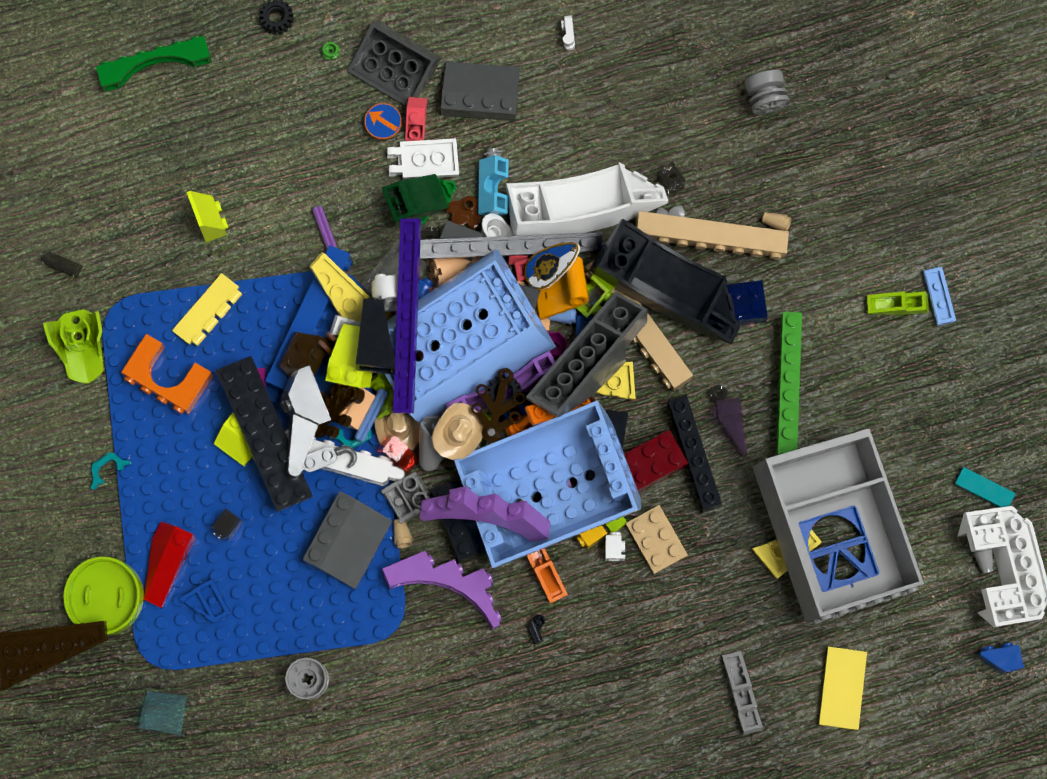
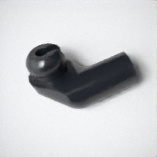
(535, 627)

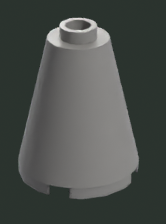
(428, 456)

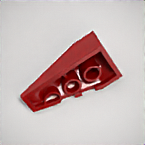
(167, 555)

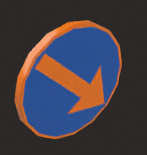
(383, 121)

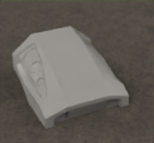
(406, 496)

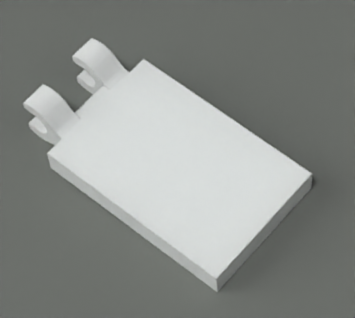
(424, 158)

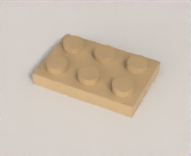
(656, 539)

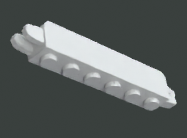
(366, 468)

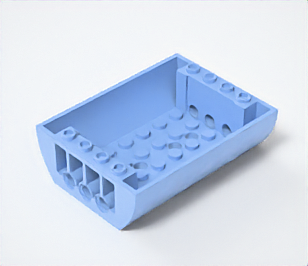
(474, 356)
(543, 462)

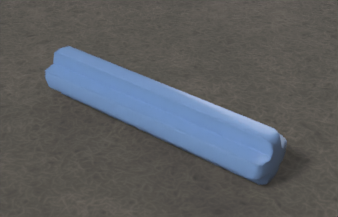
(371, 415)

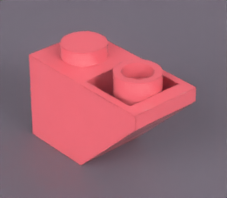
(416, 119)

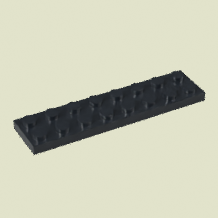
(262, 432)

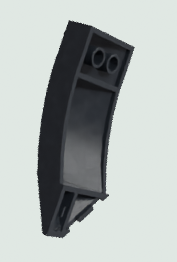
(667, 282)

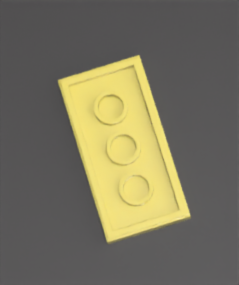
(842, 688)

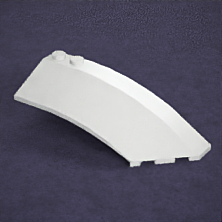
(581, 202)

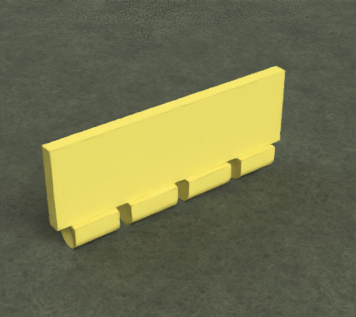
(202, 314)

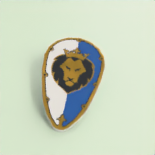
(550, 264)

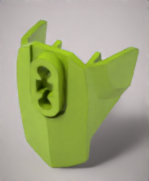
(83, 356)

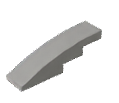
(742, 692)

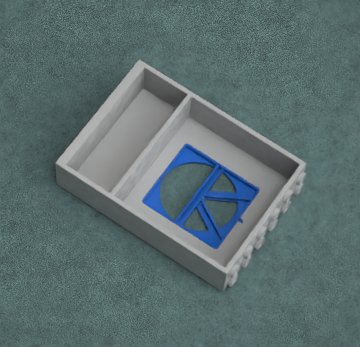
(849, 482)

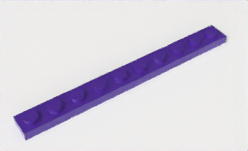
(407, 316)

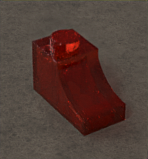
(398, 453)

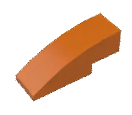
(546, 575)

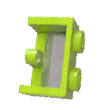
(598, 292)

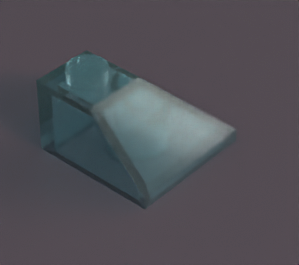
(163, 713)

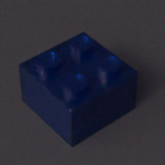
(749, 302)

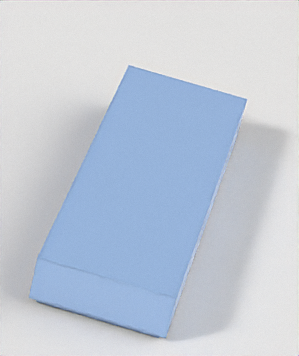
(939, 296)

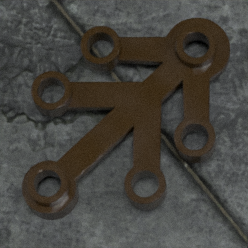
(354, 395)
(497, 408)

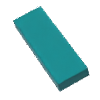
(984, 488)

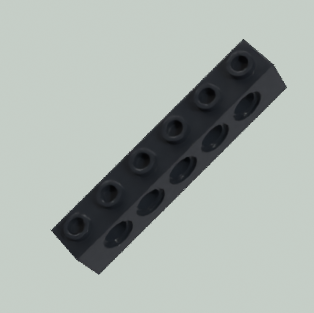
(694, 453)

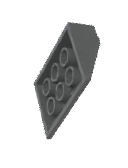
(393, 63)
(480, 91)
(347, 540)

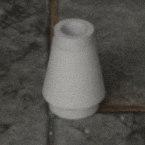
(985, 560)

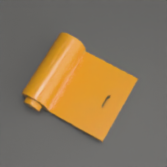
(564, 294)

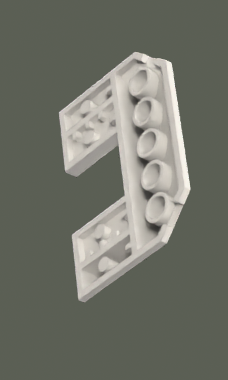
(1018, 563)

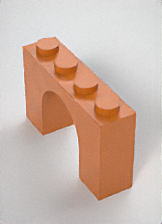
(182, 396)

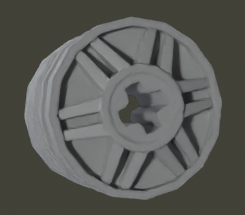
(767, 92)
(296, 674)

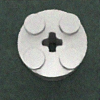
(386, 289)

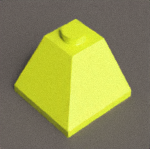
(232, 441)

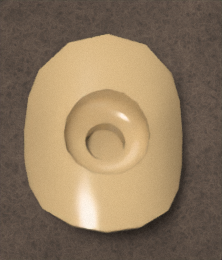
(400, 425)
(457, 432)

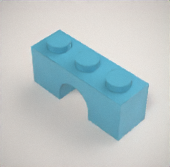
(491, 172)

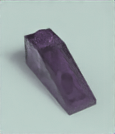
(730, 420)

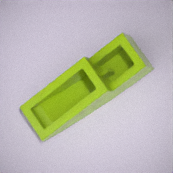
(898, 303)

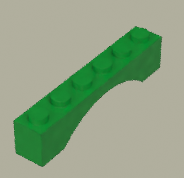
(116, 73)

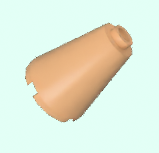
(445, 269)

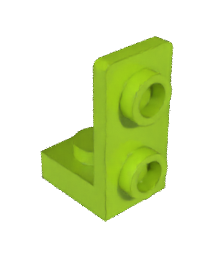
(380, 381)

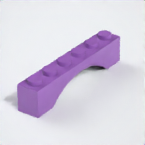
(527, 378)

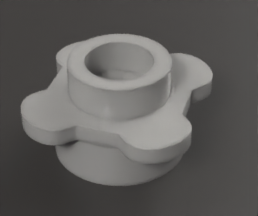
(493, 151)

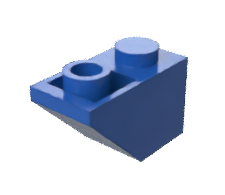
(1003, 659)

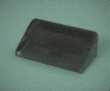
(61, 264)

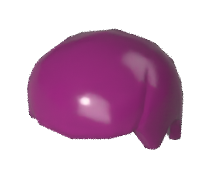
(560, 343)

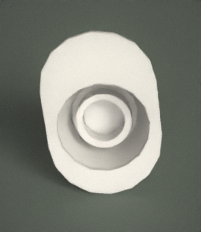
(495, 225)

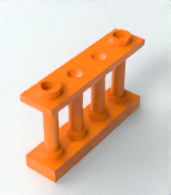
(534, 416)

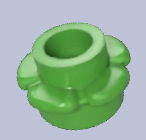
(330, 46)

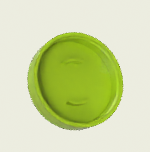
(104, 592)

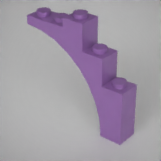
(492, 509)
(472, 587)

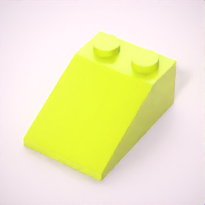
(208, 215)
(343, 360)

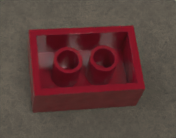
(655, 461)

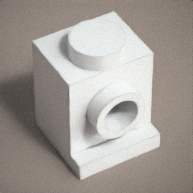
(614, 547)

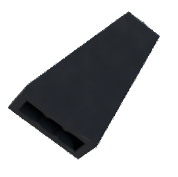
(374, 342)

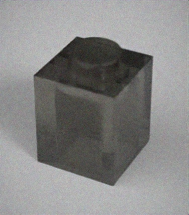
(226, 525)

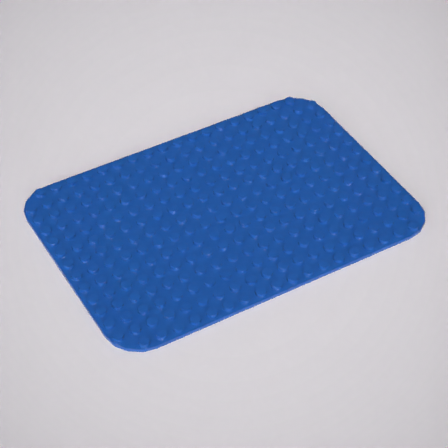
(188, 482)

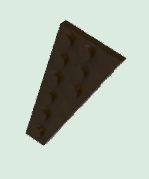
(37, 650)

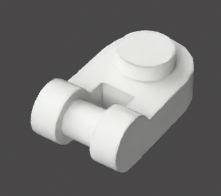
(568, 39)

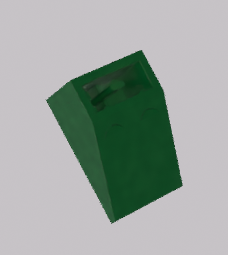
(414, 198)

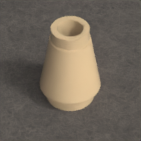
(777, 221)
(402, 535)

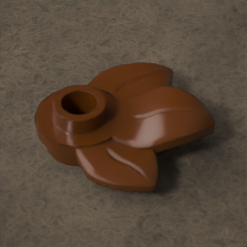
(463, 214)

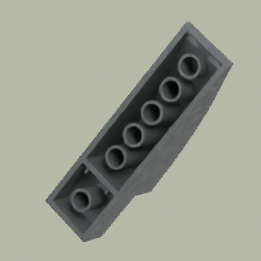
(591, 357)

